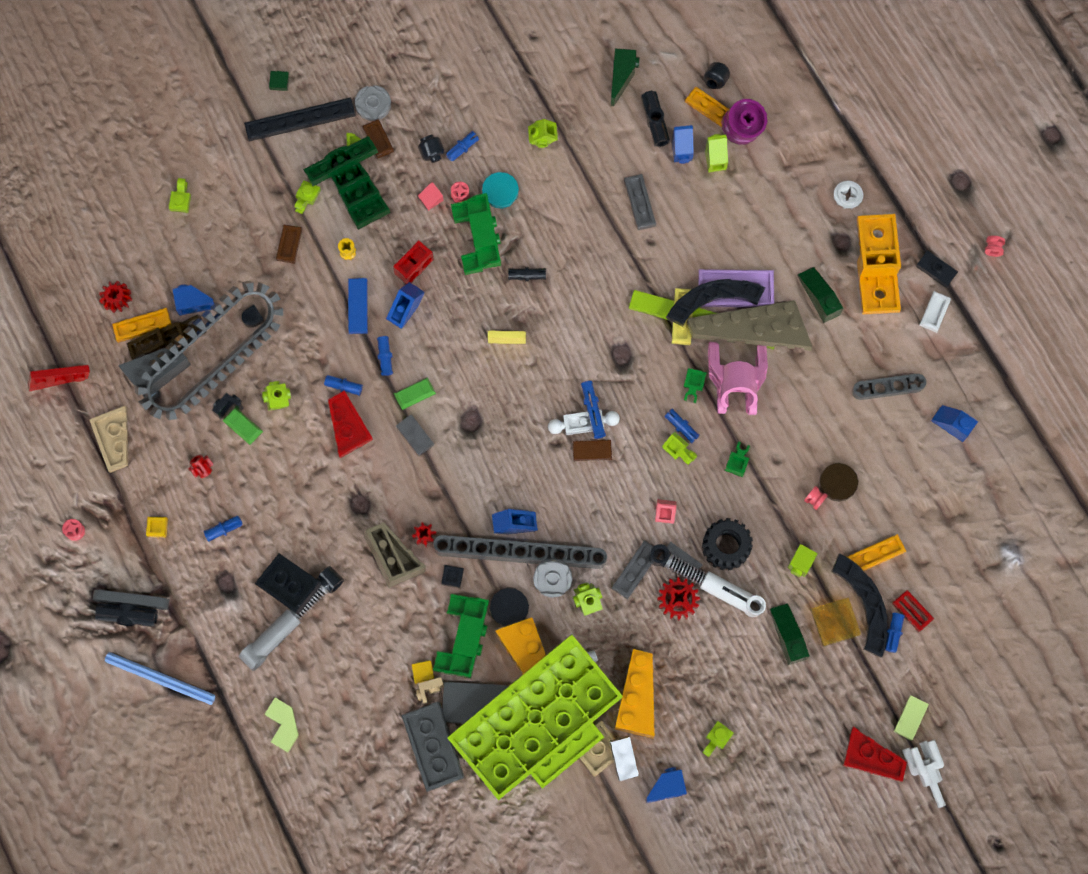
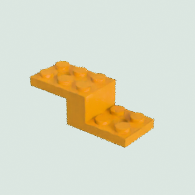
(878, 264)

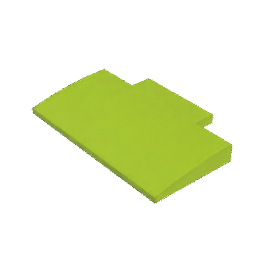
(538, 721)

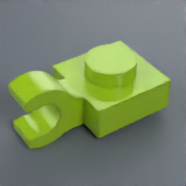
(306, 195)
(180, 200)
(677, 446)
(718, 738)

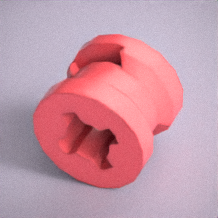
(456, 191)
(995, 246)
(815, 498)
(70, 526)

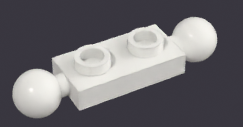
(580, 422)

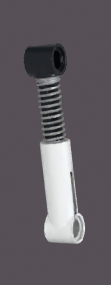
(709, 582)

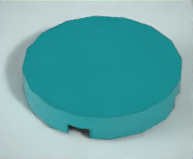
(501, 189)

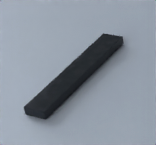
(299, 119)

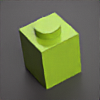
(802, 561)

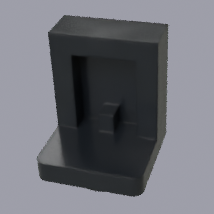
(222, 405)

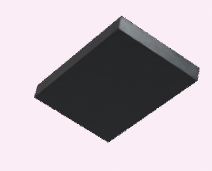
(288, 583)

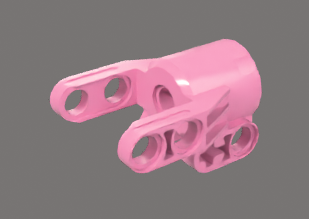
(737, 377)

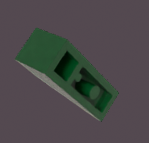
(623, 71)
(820, 294)
(789, 634)

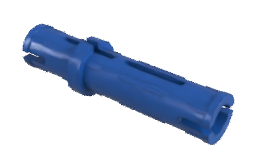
(598, 430)

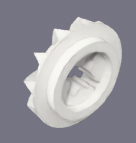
(855, 191)

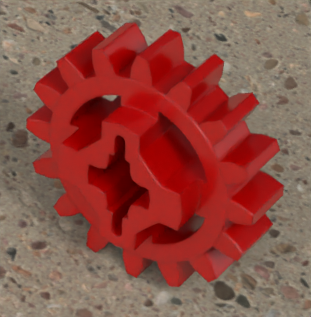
(684, 605)

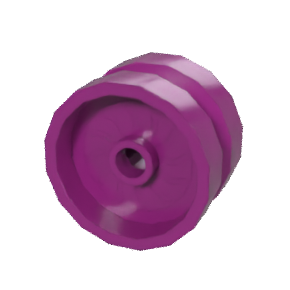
(744, 121)

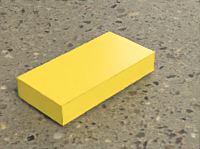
(507, 337)

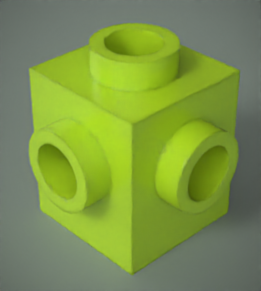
(542, 133)
(273, 402)
(588, 598)

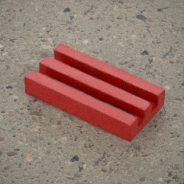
(901, 609)

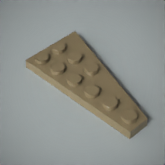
(758, 325)

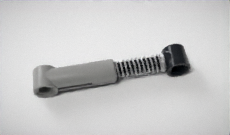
(257, 652)

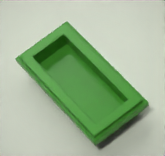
(414, 393)
(242, 426)

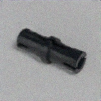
(527, 274)

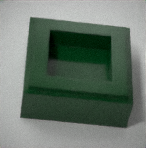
(279, 80)

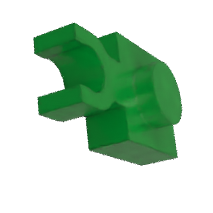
(694, 381)
(737, 461)

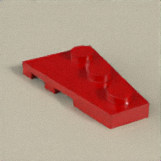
(53, 377)
(347, 424)
(871, 757)

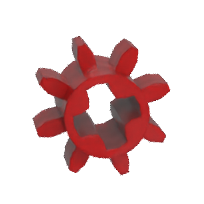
(201, 466)
(423, 529)

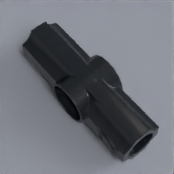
(653, 109)
(126, 615)

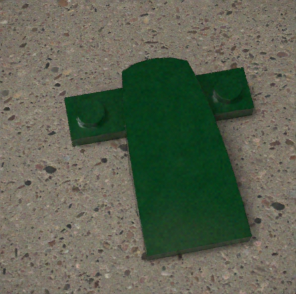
(351, 181)

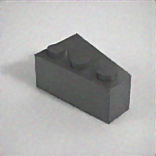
(132, 369)

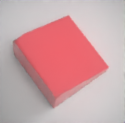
(431, 196)
(665, 511)

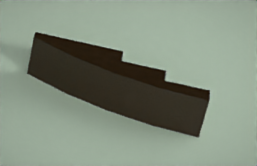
(160, 338)

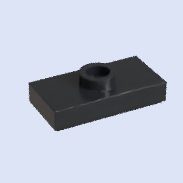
(937, 269)

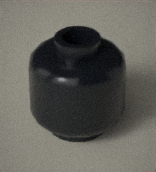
(716, 75)
(431, 148)

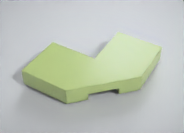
(288, 731)

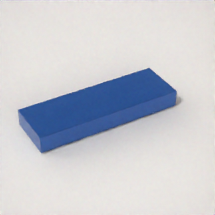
(358, 306)

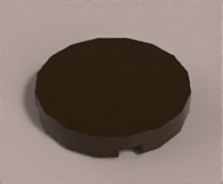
(838, 482)

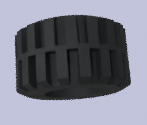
(735, 530)

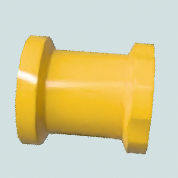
(348, 244)

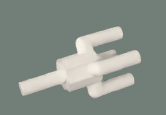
(928, 768)

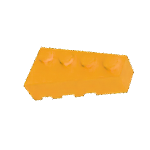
(522, 643)
(637, 703)

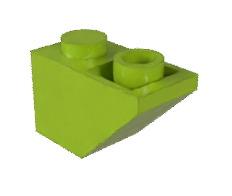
(716, 153)

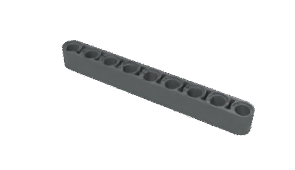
(512, 546)

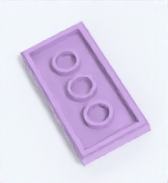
(762, 277)

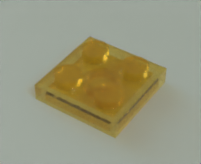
(835, 622)

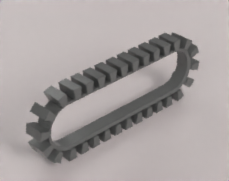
(248, 290)

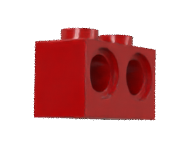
(413, 262)

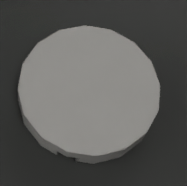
(373, 103)
(552, 578)

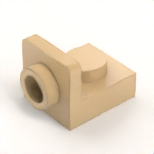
(431, 686)

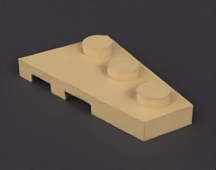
(112, 437)

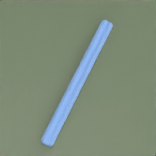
(159, 678)

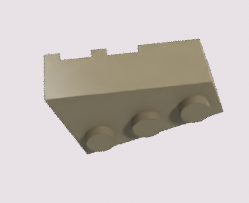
(392, 556)

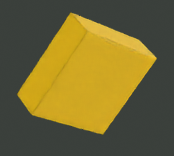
(156, 527)
(422, 672)

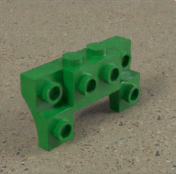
(482, 225)
(468, 637)

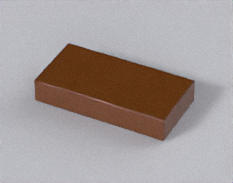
(379, 138)
(289, 244)
(592, 450)

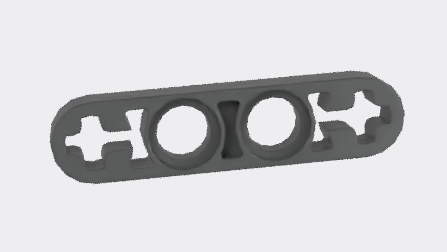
(889, 388)
(134, 599)

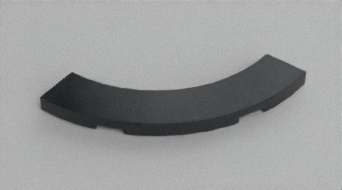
(711, 292)
(871, 601)

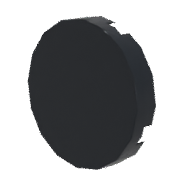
(509, 606)

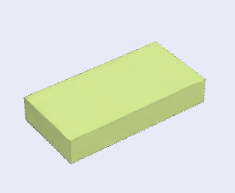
(911, 717)

